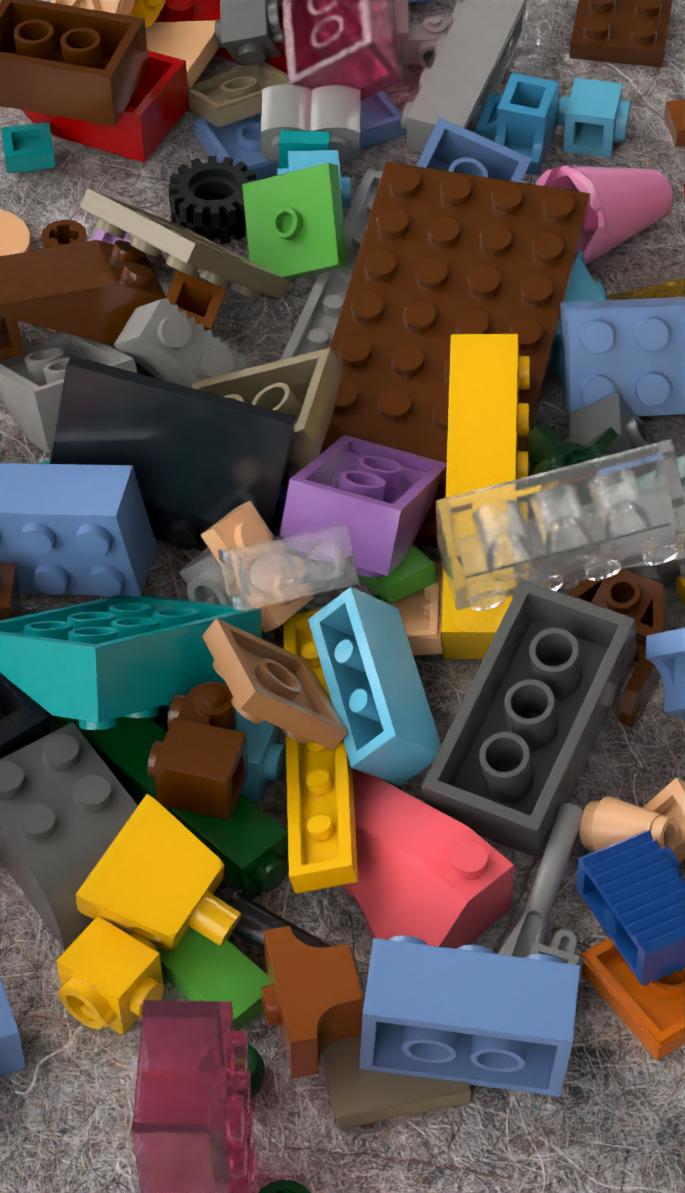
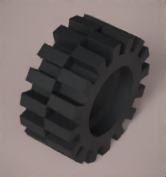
(196, 186)

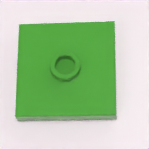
(296, 222)

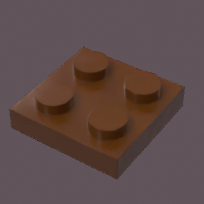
(621, 31)

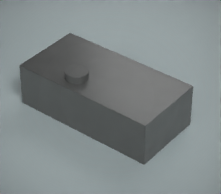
(531, 717)

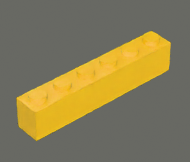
(480, 454)

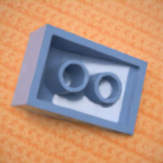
(466, 152)

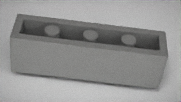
(465, 67)

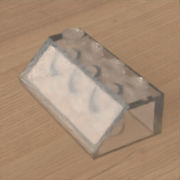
(562, 525)

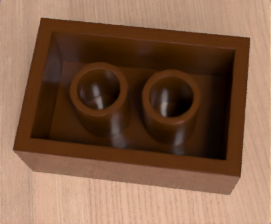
(70, 60)

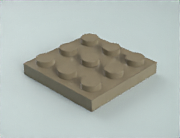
(182, 247)

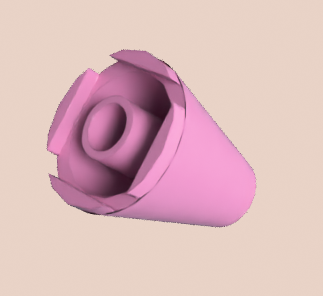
(620, 202)

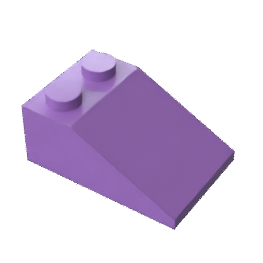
(371, 490)

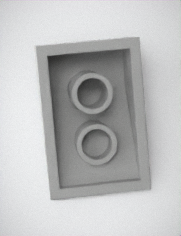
(34, 381)

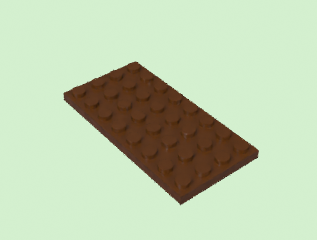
(440, 262)

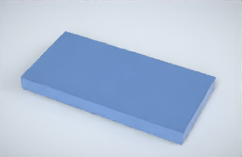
(242, 139)

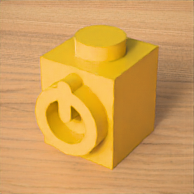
(109, 976)

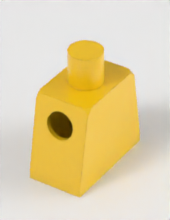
(158, 882)

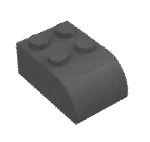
(57, 823)

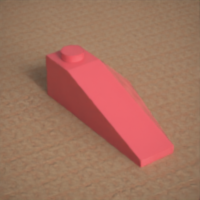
(423, 869)

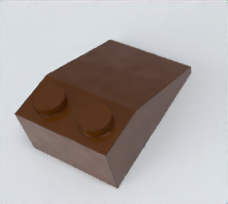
(78, 287)

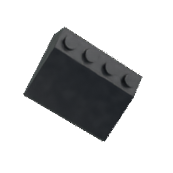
(187, 447)

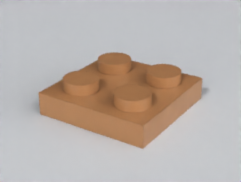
(273, 686)

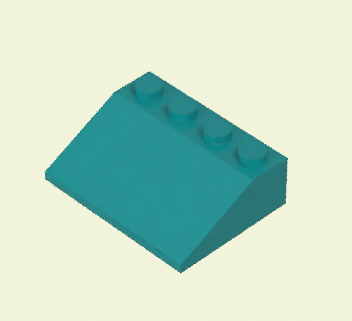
(114, 655)

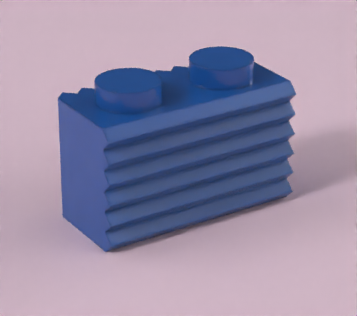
(638, 902)

